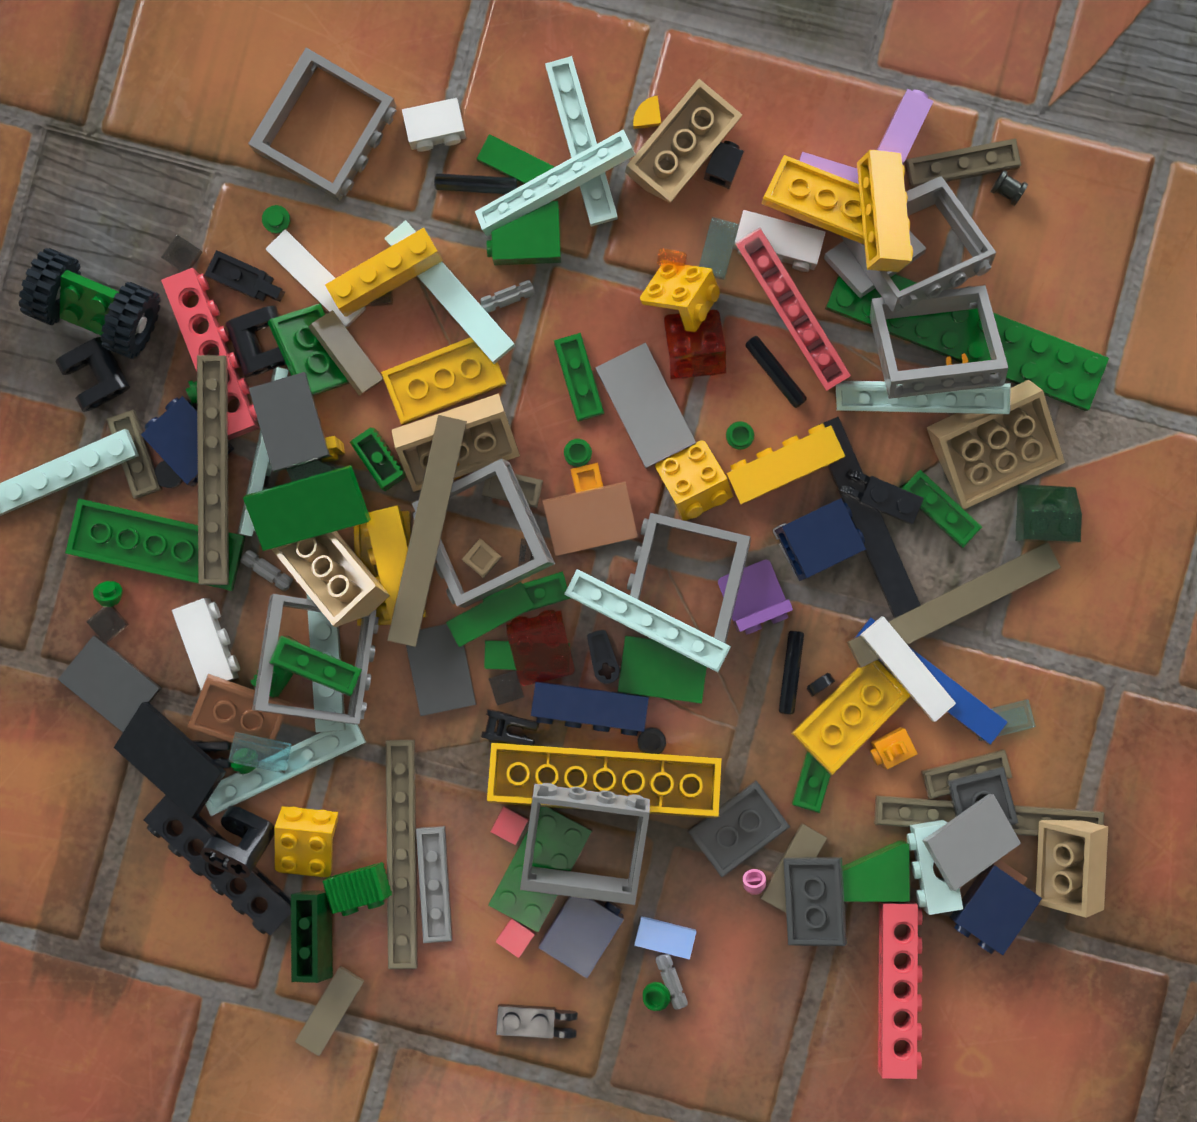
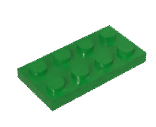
(556, 847)

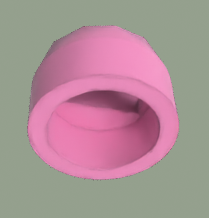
(754, 881)

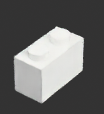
(434, 124)

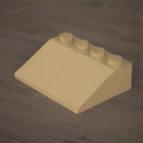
(997, 450)

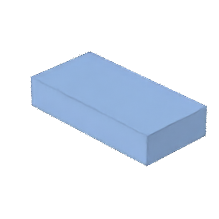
(665, 937)

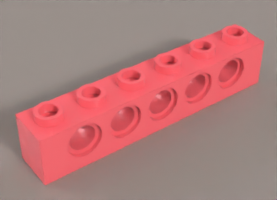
(179, 290)
(793, 309)
(907, 1062)

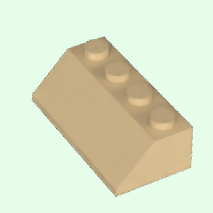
(682, 142)
(484, 440)
(333, 577)

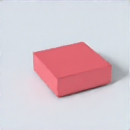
(509, 825)
(515, 937)

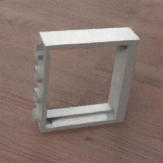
(285, 102)
(983, 254)
(947, 377)
(527, 523)
(643, 554)
(365, 654)
(583, 884)

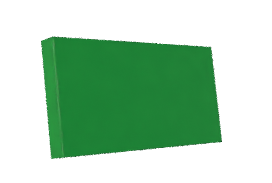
(307, 508)

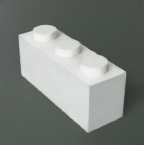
(790, 241)
(206, 641)

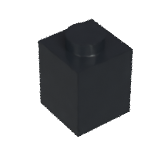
(724, 164)

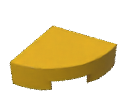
(647, 114)

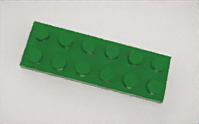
(143, 542)

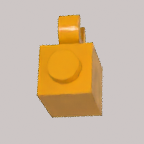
(892, 748)

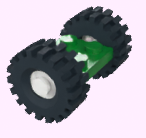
(59, 292)

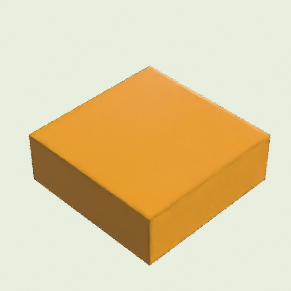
(586, 477)

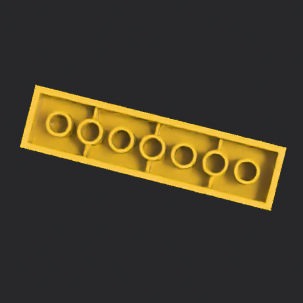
(671, 782)

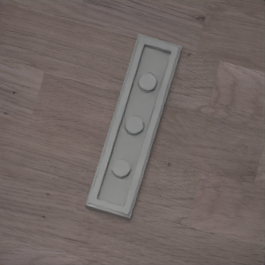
(434, 884)

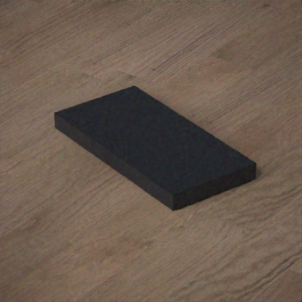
(169, 759)

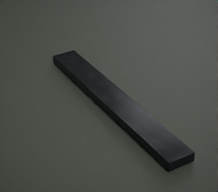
(878, 542)

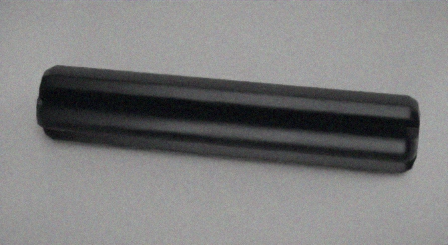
(477, 184)
(776, 371)
(791, 672)

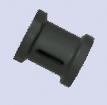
(1009, 187)

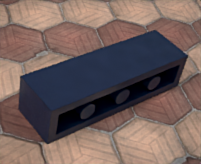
(589, 706)

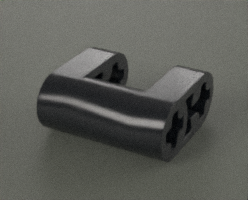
(246, 343)
(105, 368)
(239, 859)

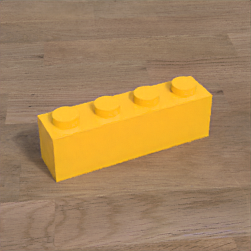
(884, 211)
(384, 272)
(785, 464)
(388, 551)

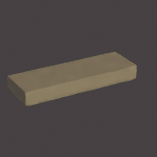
(345, 352)
(139, 470)
(937, 777)
(804, 844)
(329, 1011)

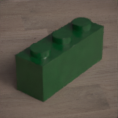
(311, 937)

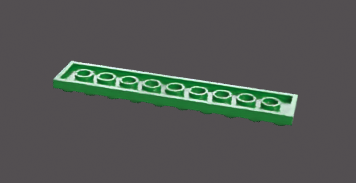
(1052, 364)

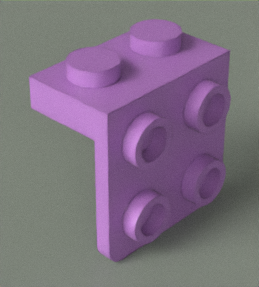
(758, 598)

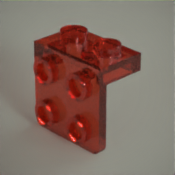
(695, 352)
(540, 647)

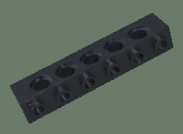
(258, 884)

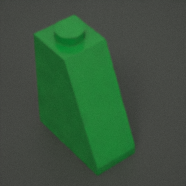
(528, 239)
(879, 875)

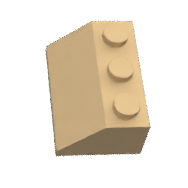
(1072, 866)

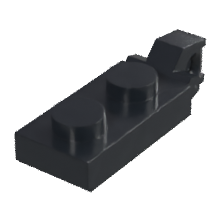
(242, 277)

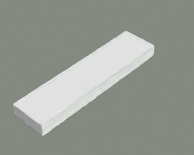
(308, 272)
(908, 669)

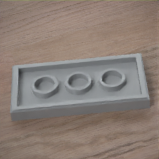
(645, 405)

